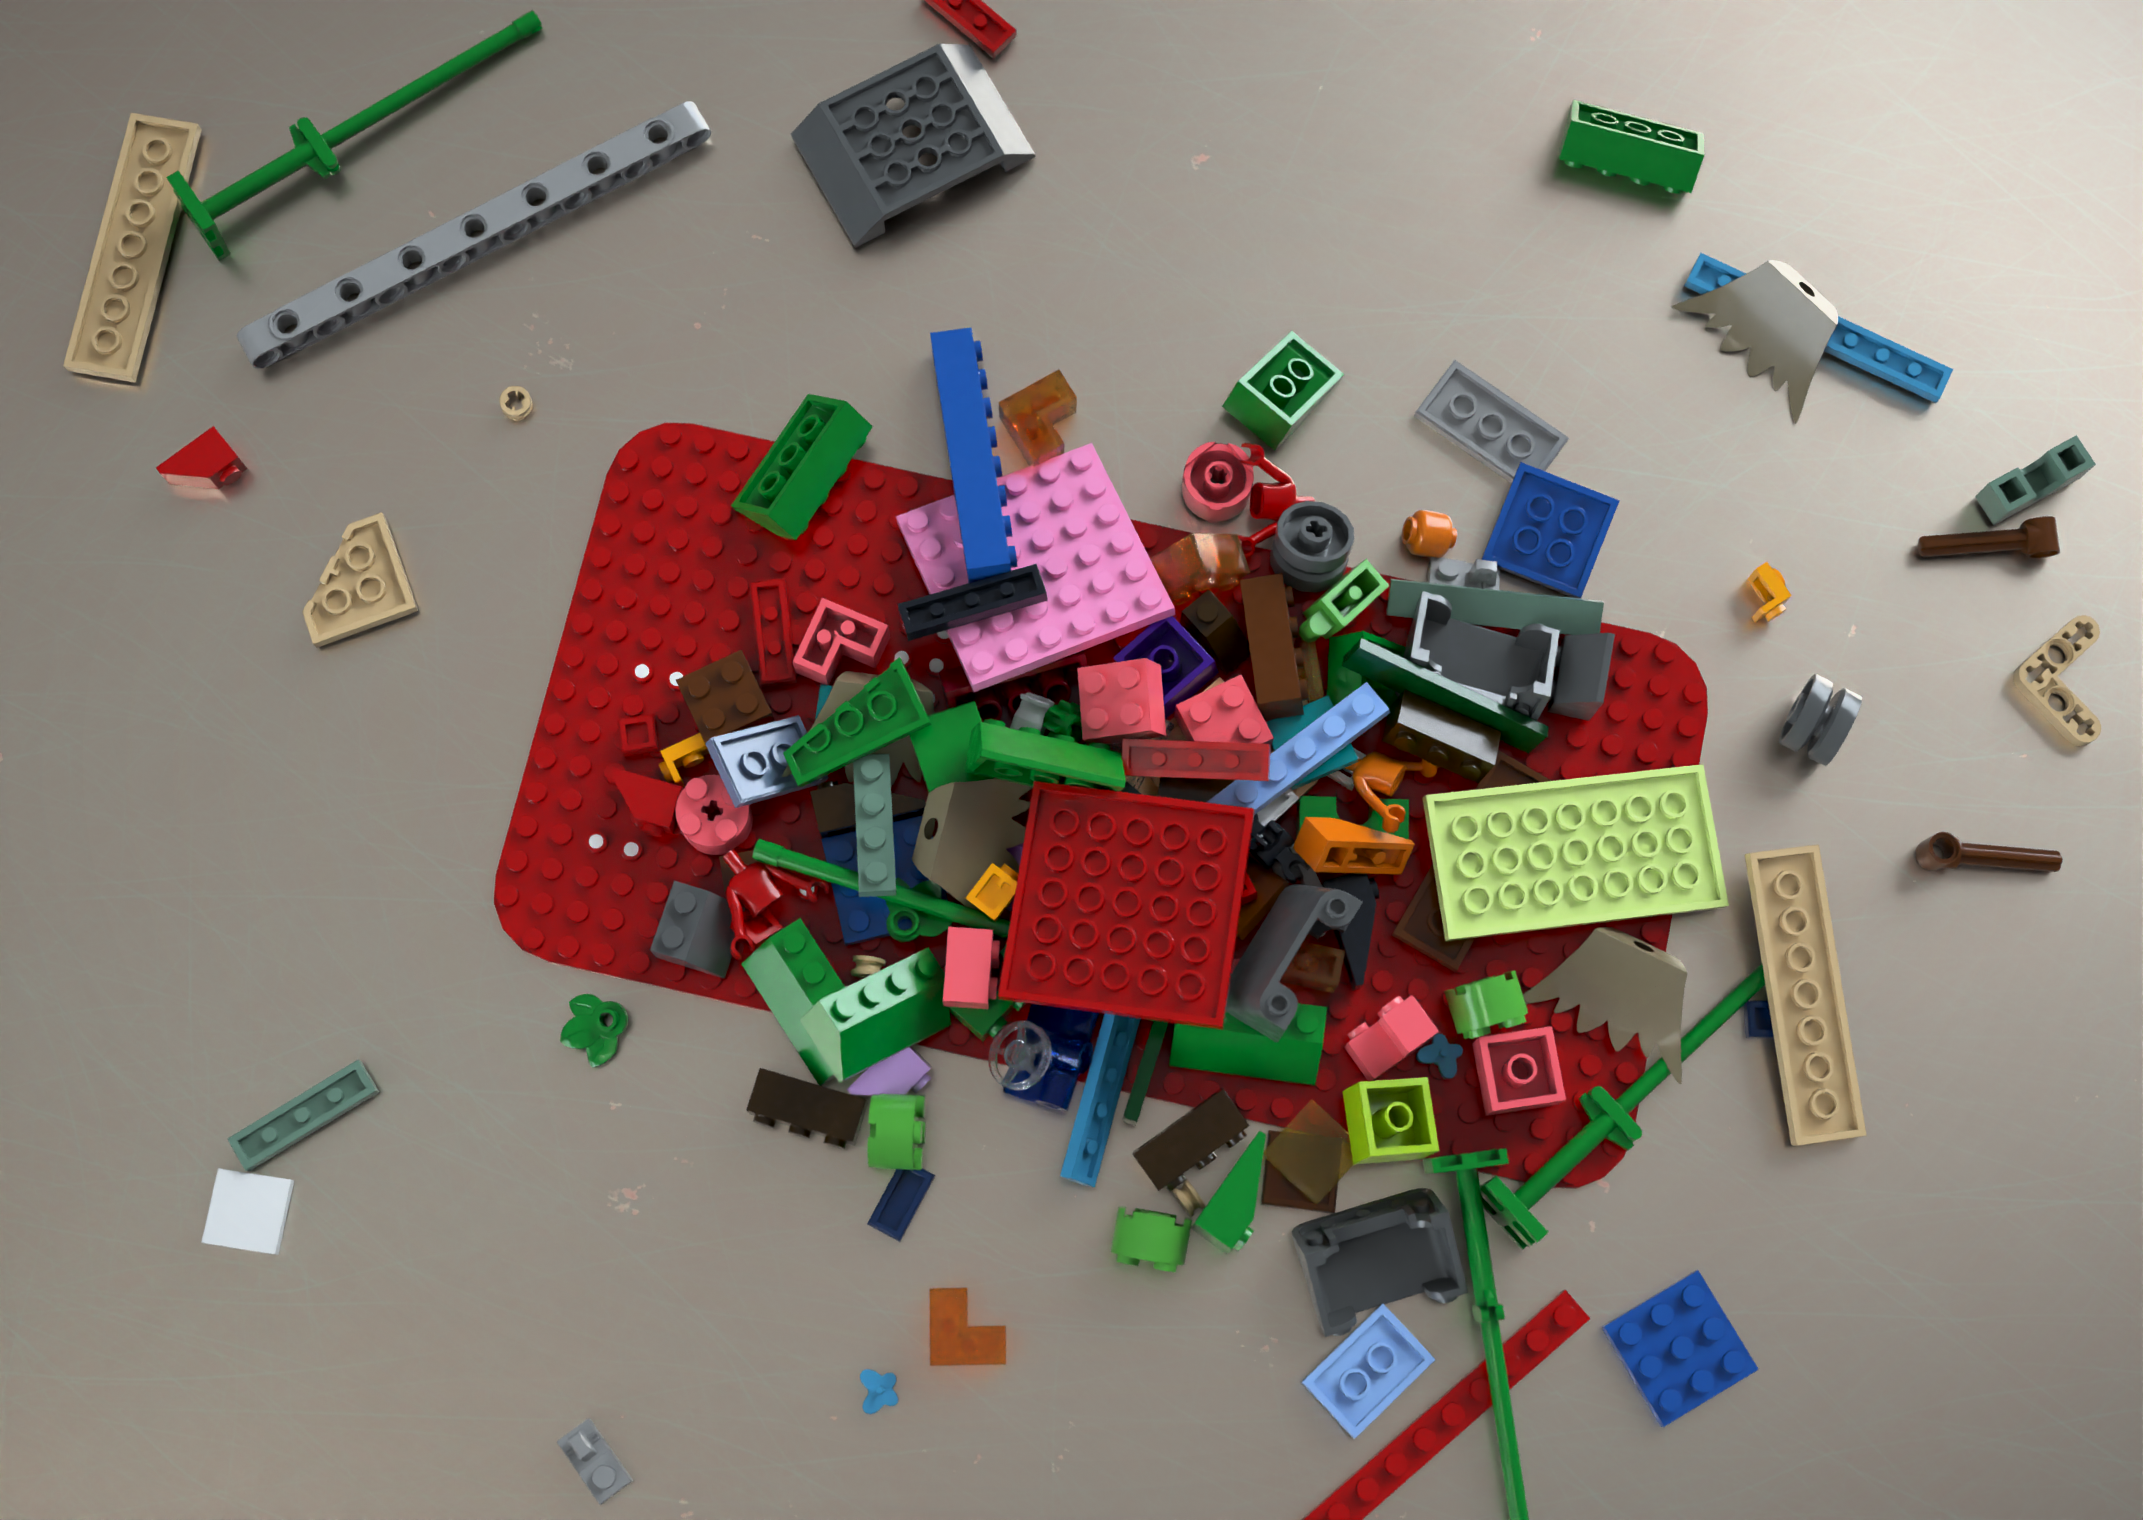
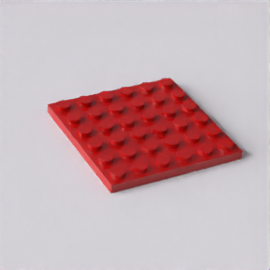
(1127, 904)

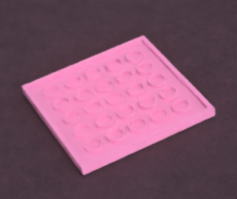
(1086, 553)

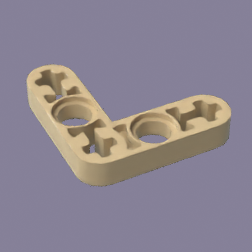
(2049, 682)

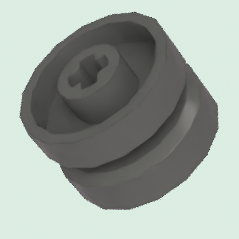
(1311, 546)
(1821, 719)

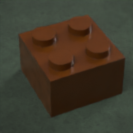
(725, 697)

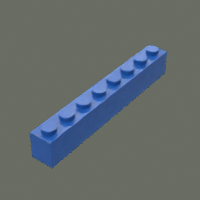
(970, 454)

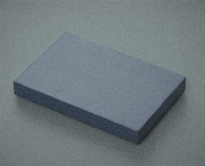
(754, 761)

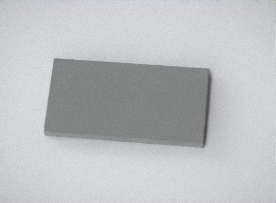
(1488, 423)

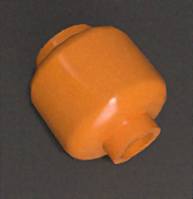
(1429, 533)

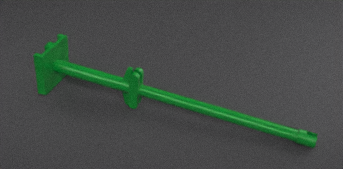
(315, 149)
(778, 856)
(1607, 1120)
(1487, 1309)

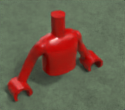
(1268, 499)
(758, 892)

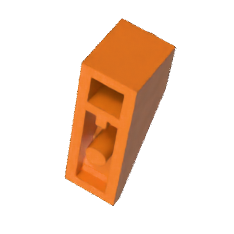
(1350, 848)

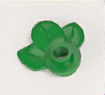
(922, 923)
(589, 1029)

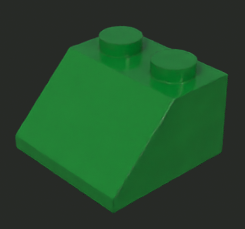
(1345, 681)

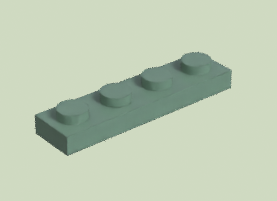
(874, 826)
(303, 1115)

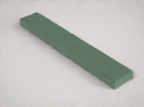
(1500, 607)

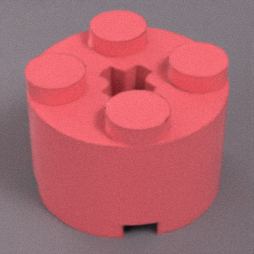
(1212, 500)
(707, 836)

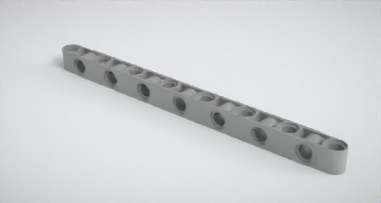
(452, 248)

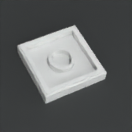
(248, 1211)

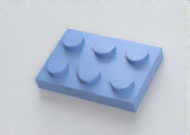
(1368, 1371)

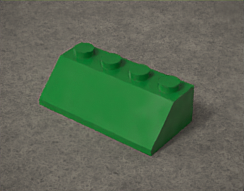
(1632, 147)
(803, 465)
(1029, 757)
(792, 979)
(879, 1015)
(1249, 1053)

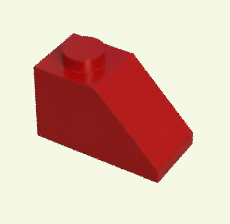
(203, 463)
(649, 801)

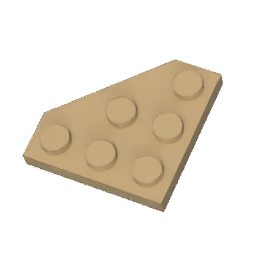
(359, 585)

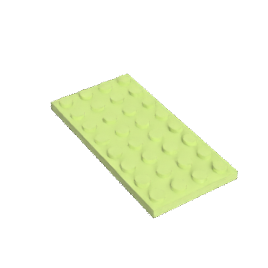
(1574, 852)

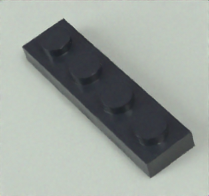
(972, 602)

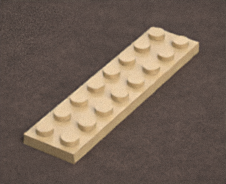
(131, 249)
(1805, 995)

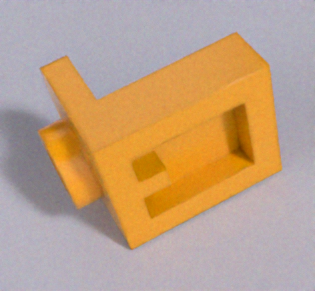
(684, 753)
(994, 890)

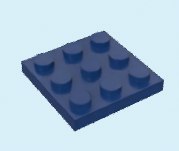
(1550, 530)
(866, 917)
(1679, 1348)

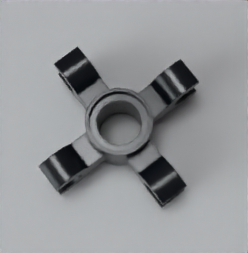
(1272, 845)

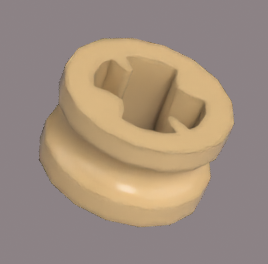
(505, 402)
(866, 965)
(1188, 1198)

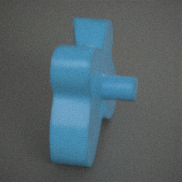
(1442, 1055)
(879, 1390)

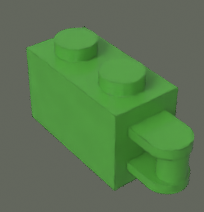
(1342, 602)

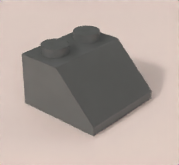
(1581, 675)
(695, 930)

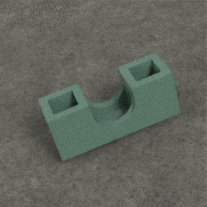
(2036, 481)

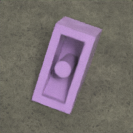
(894, 1075)

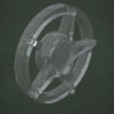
(1020, 1055)

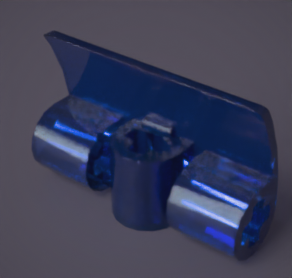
(1070, 1054)

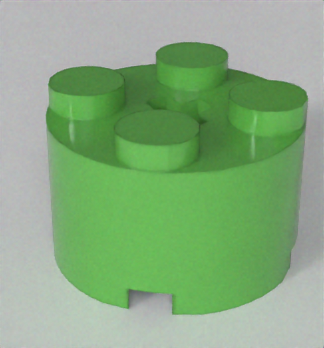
(1487, 1003)
(896, 1131)
(1150, 1237)

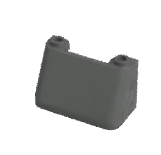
(1491, 663)
(1254, 984)
(1378, 1257)

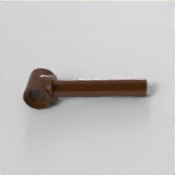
(2035, 538)
(1983, 855)

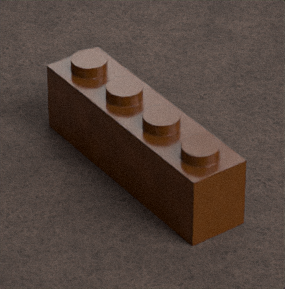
(1272, 646)

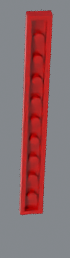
(1450, 1414)

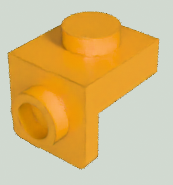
(1771, 588)

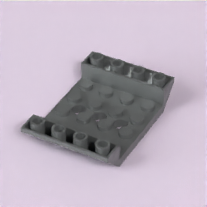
(875, 170)

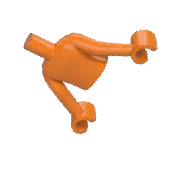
(1385, 775)

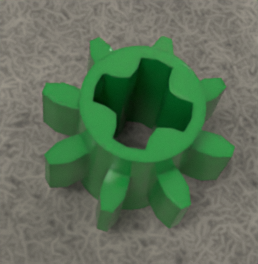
(1064, 720)

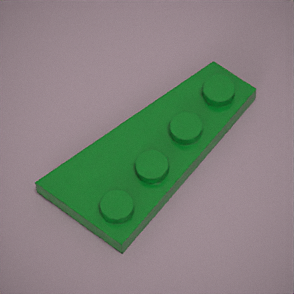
(869, 721)

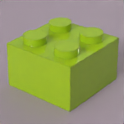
(1390, 1120)

